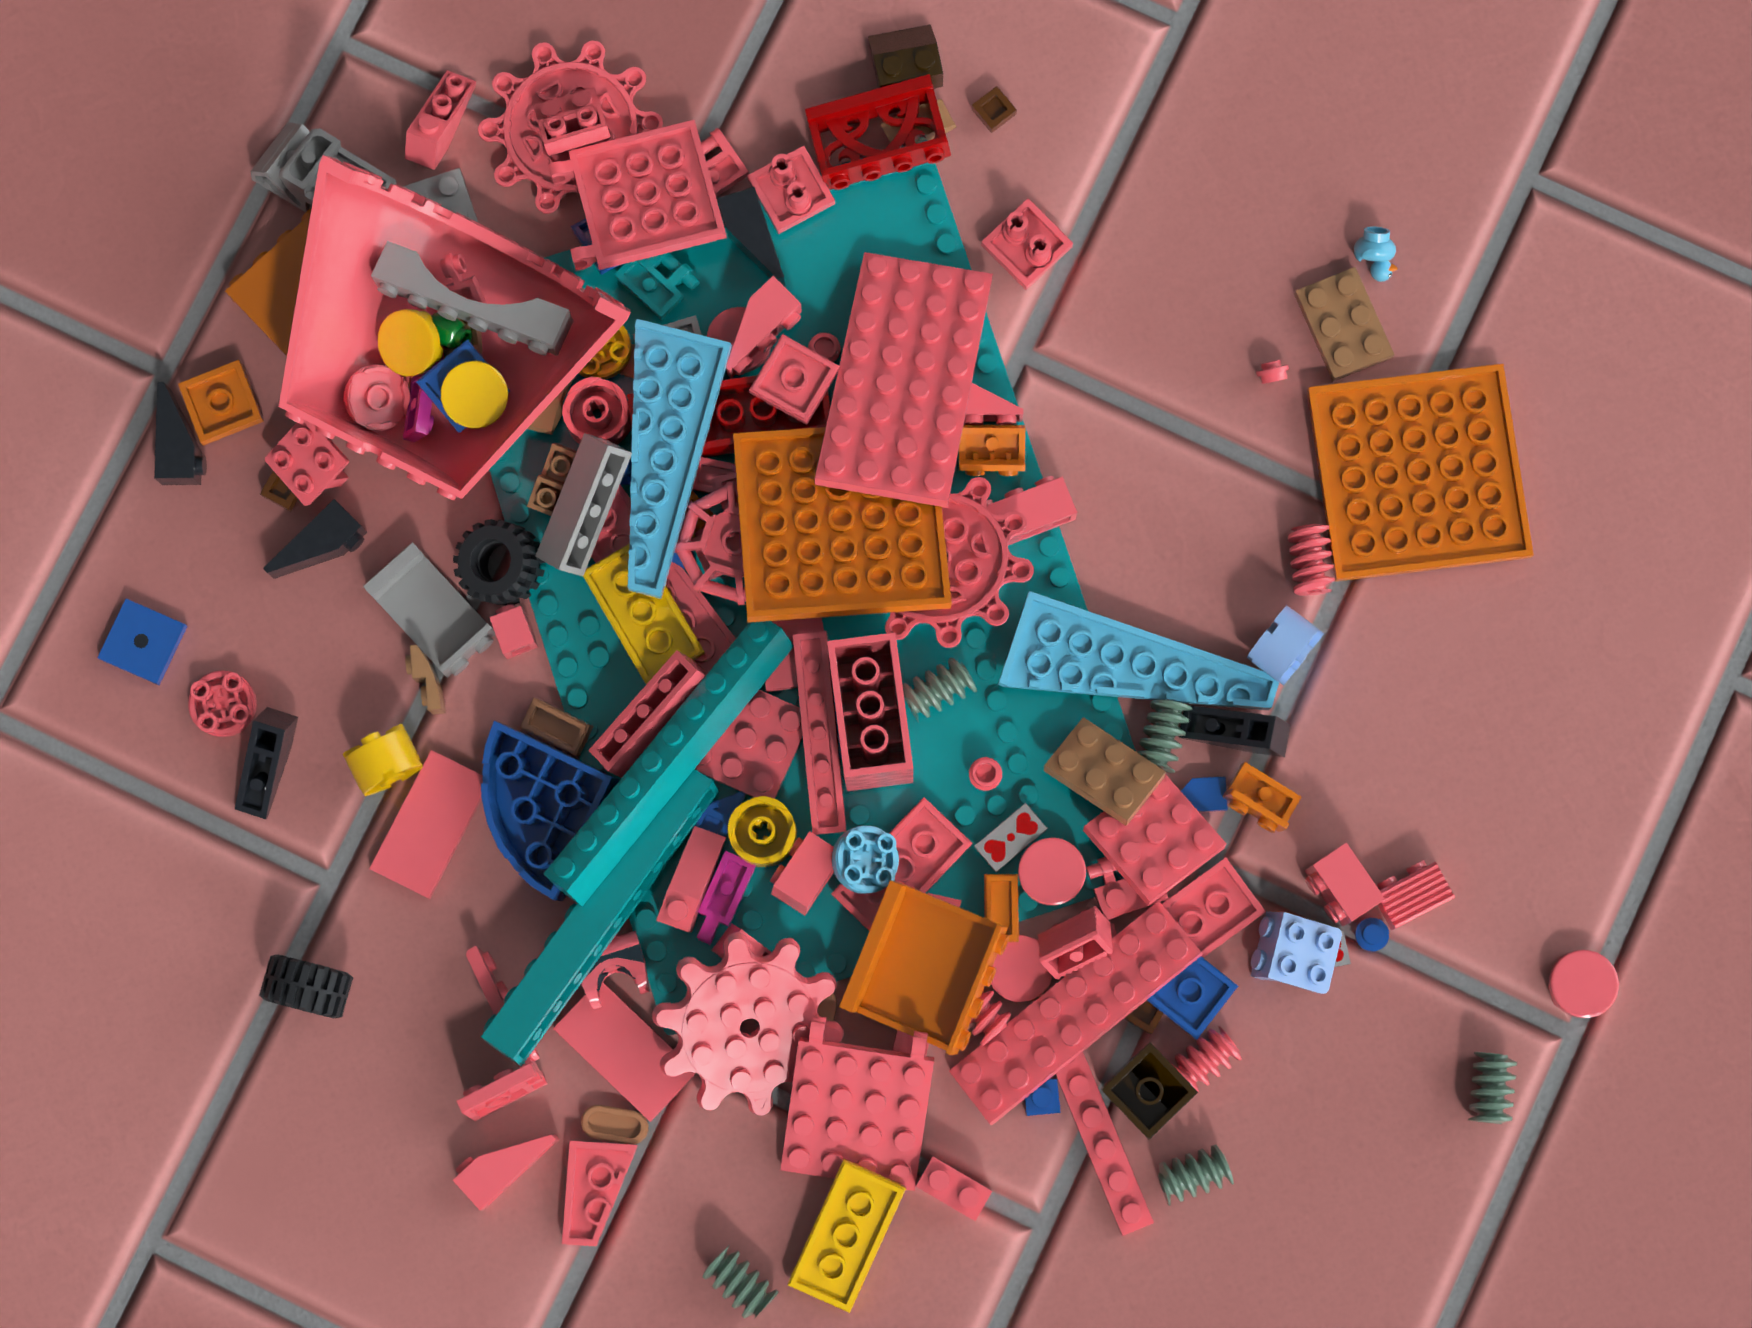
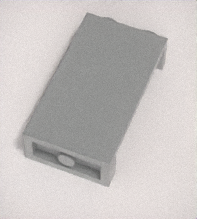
(430, 611)

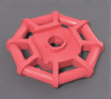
(713, 544)

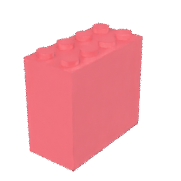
(870, 711)

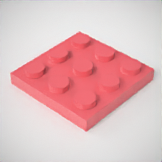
(756, 747)
(1159, 844)

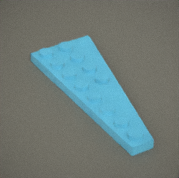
(672, 411)
(1094, 655)

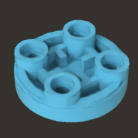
(865, 859)

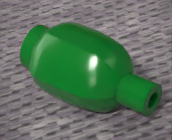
(451, 333)

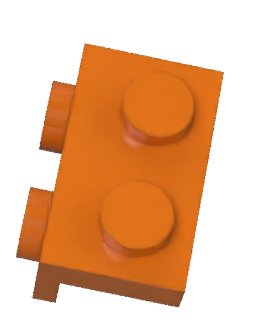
(992, 449)
(1262, 798)

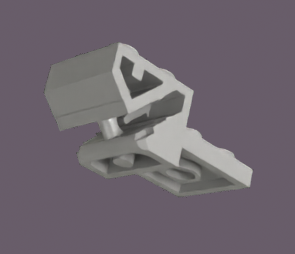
(293, 161)

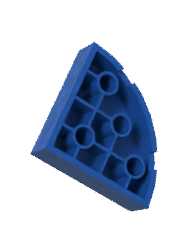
(536, 801)

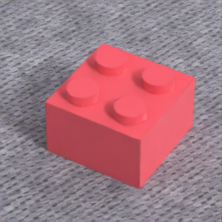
(1343, 885)

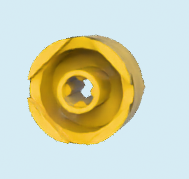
(383, 760)
(752, 815)

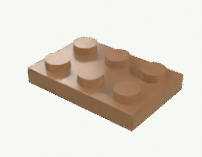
(1344, 324)
(1104, 771)

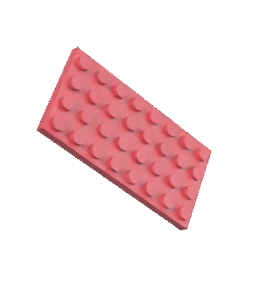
(904, 380)

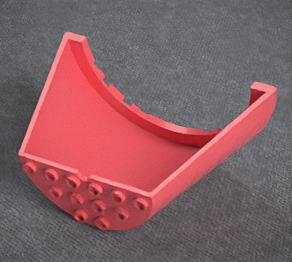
(342, 313)

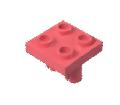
(791, 189)
(1027, 244)

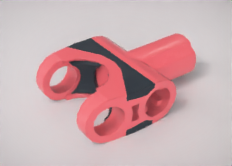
(620, 956)

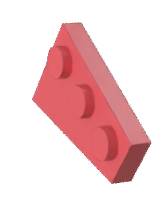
(592, 1188)

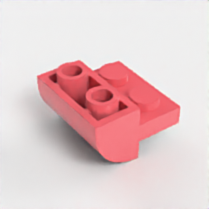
(571, 121)

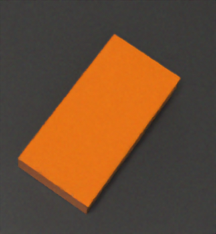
(1002, 902)

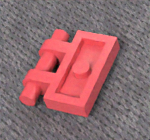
(1115, 897)

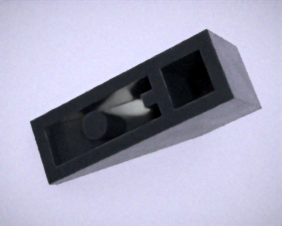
(749, 230)
(176, 449)
(323, 539)
(1237, 730)
(265, 761)

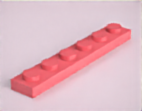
(819, 733)
(1103, 1146)

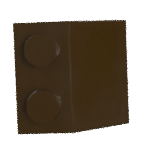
(906, 56)
(1149, 1090)

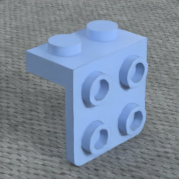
(1296, 951)

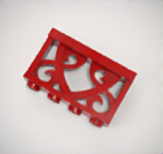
(862, 107)

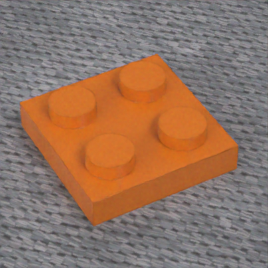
(220, 402)

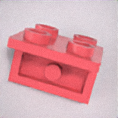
(307, 462)

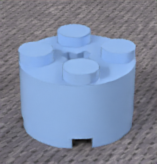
(1285, 645)

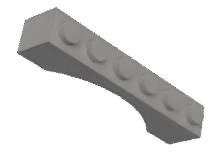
(533, 322)

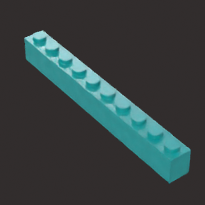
(668, 760)
(591, 927)

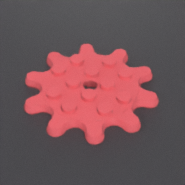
(553, 79)
(976, 566)
(724, 997)

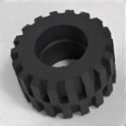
(474, 559)
(306, 986)

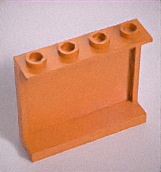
(271, 285)
(925, 967)

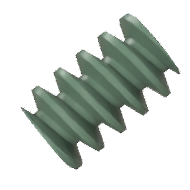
(938, 688)
(1163, 732)
(1492, 1088)
(1194, 1173)
(739, 1283)

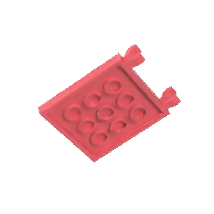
(643, 195)
(857, 1107)

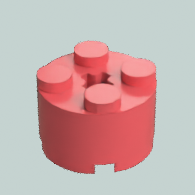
(595, 394)

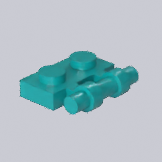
(652, 287)

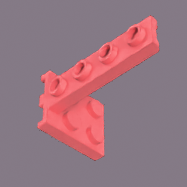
(508, 1084)

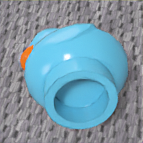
(1377, 247)

